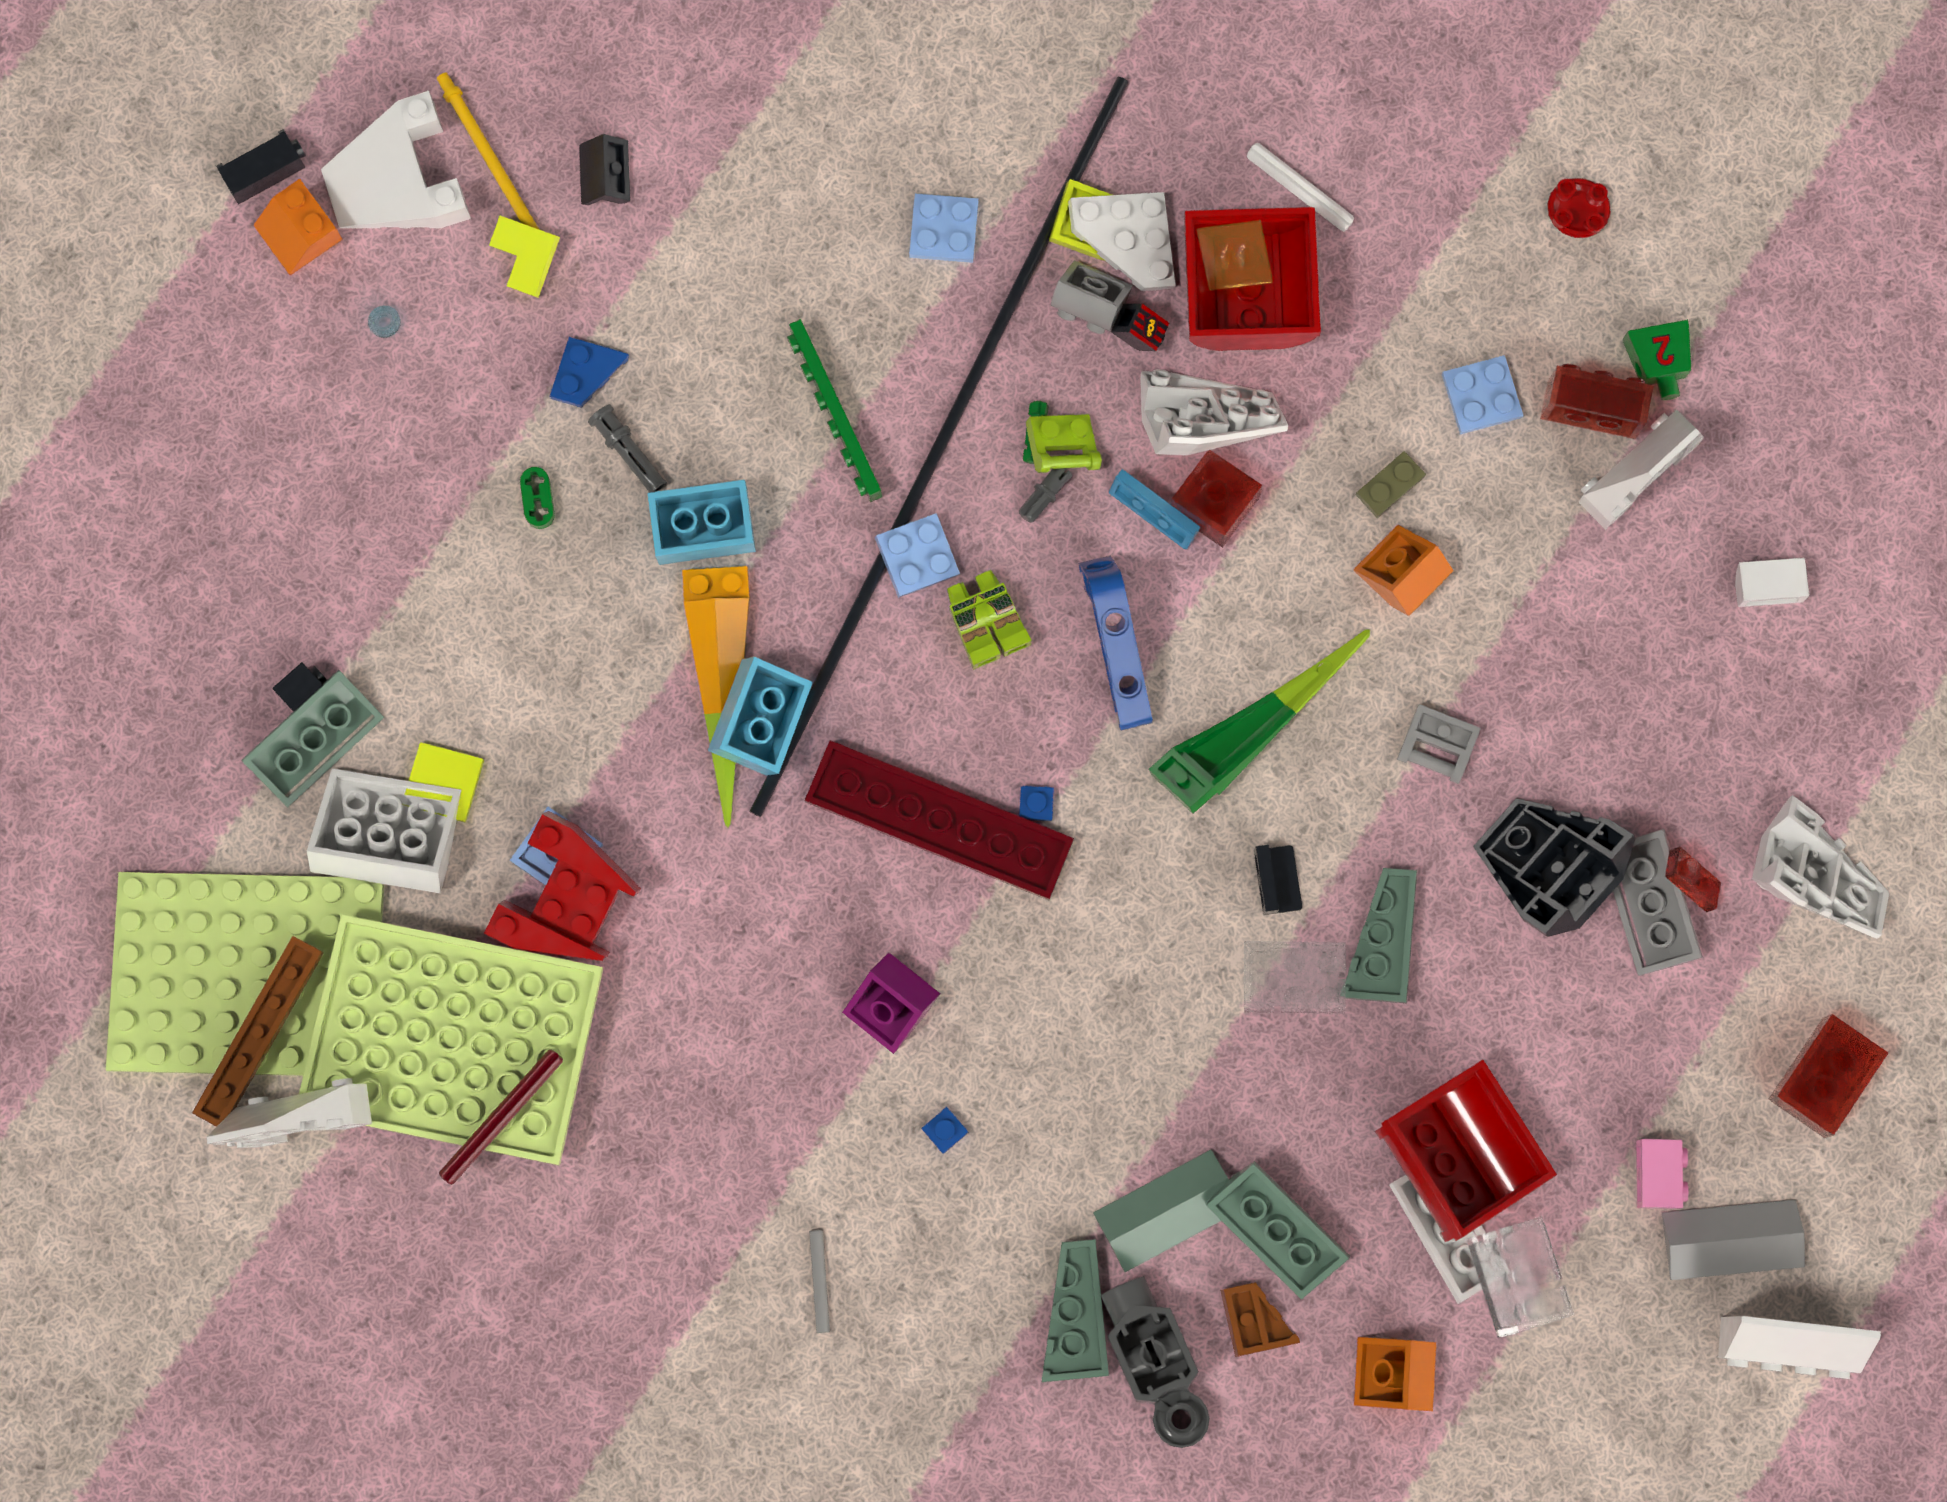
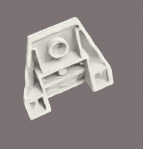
(1812, 871)

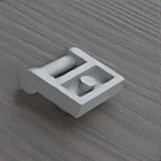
(1441, 733)

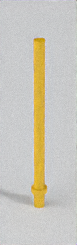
(453, 95)

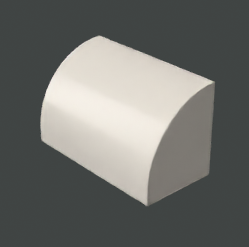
(1771, 582)

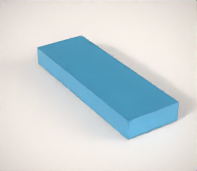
(1154, 509)

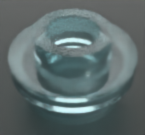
(379, 313)

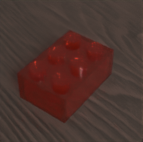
(1597, 401)
(1828, 1076)

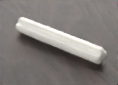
(1300, 187)

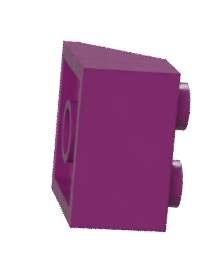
(890, 1002)

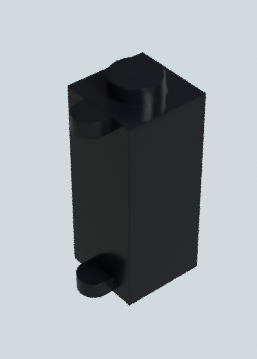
(262, 167)

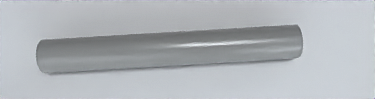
(819, 1281)

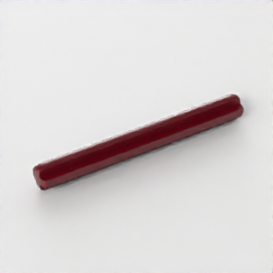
(500, 1117)

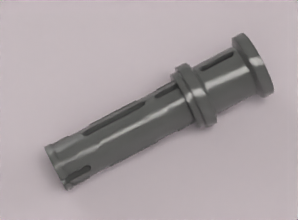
(614, 440)

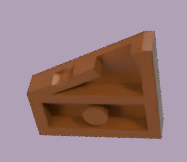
(1254, 1321)

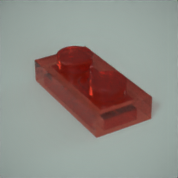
(1693, 879)

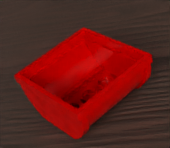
(1261, 314)
(1466, 1151)

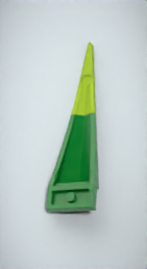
(1218, 755)

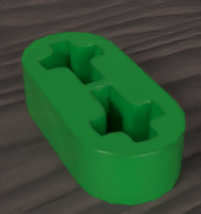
(544, 496)

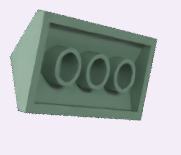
(311, 736)
(1162, 1211)
(1277, 1229)

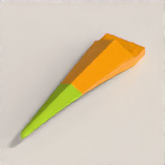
(717, 625)

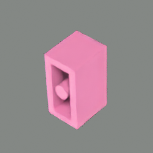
(1661, 1174)

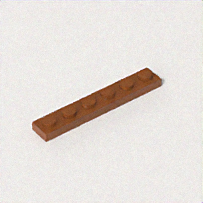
(258, 1031)

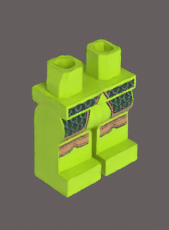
(979, 612)

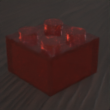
(1217, 497)

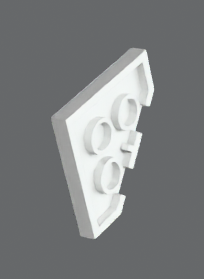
(1128, 235)

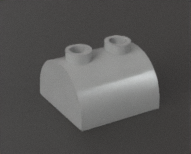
(1090, 296)

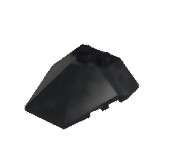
(1555, 863)

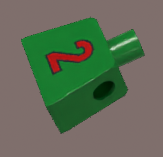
(1661, 355)

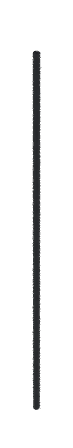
(943, 438)

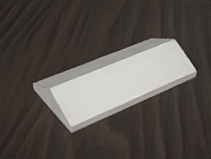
(1450, 1257)

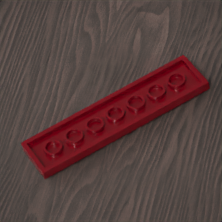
(939, 820)

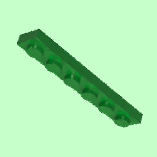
(839, 423)

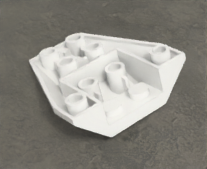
(1202, 414)

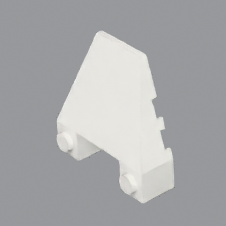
(380, 178)
(1618, 489)
(269, 1122)

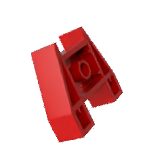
(572, 900)

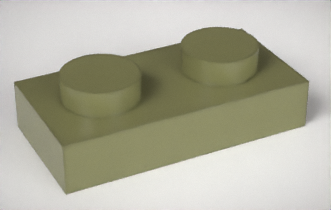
(1390, 484)

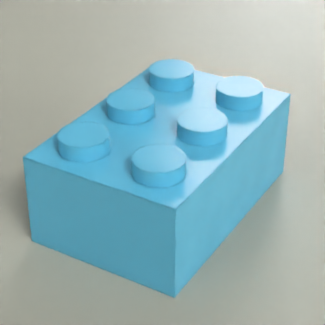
(701, 522)
(760, 716)

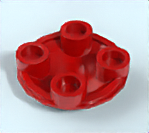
(1579, 207)

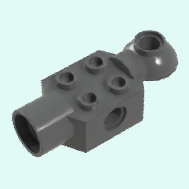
(1155, 1360)

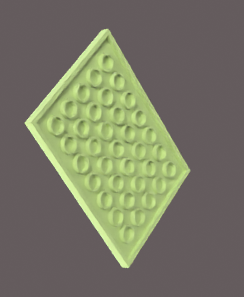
(199, 954)
(450, 1032)

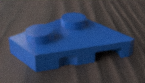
(584, 370)

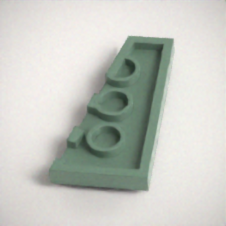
(1384, 949)
(1076, 1323)

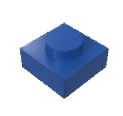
(1036, 803)
(944, 1130)

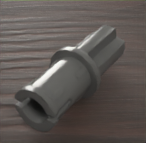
(1044, 494)

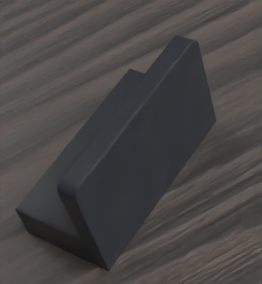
(604, 170)
(1277, 879)

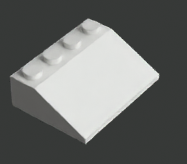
(376, 839)
(1795, 1344)

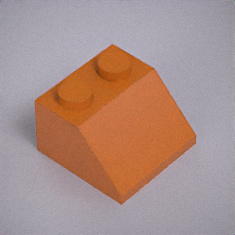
(296, 227)
(1404, 569)
(1395, 1374)

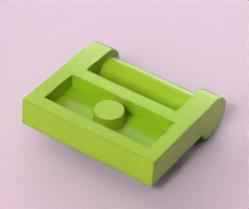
(1062, 433)

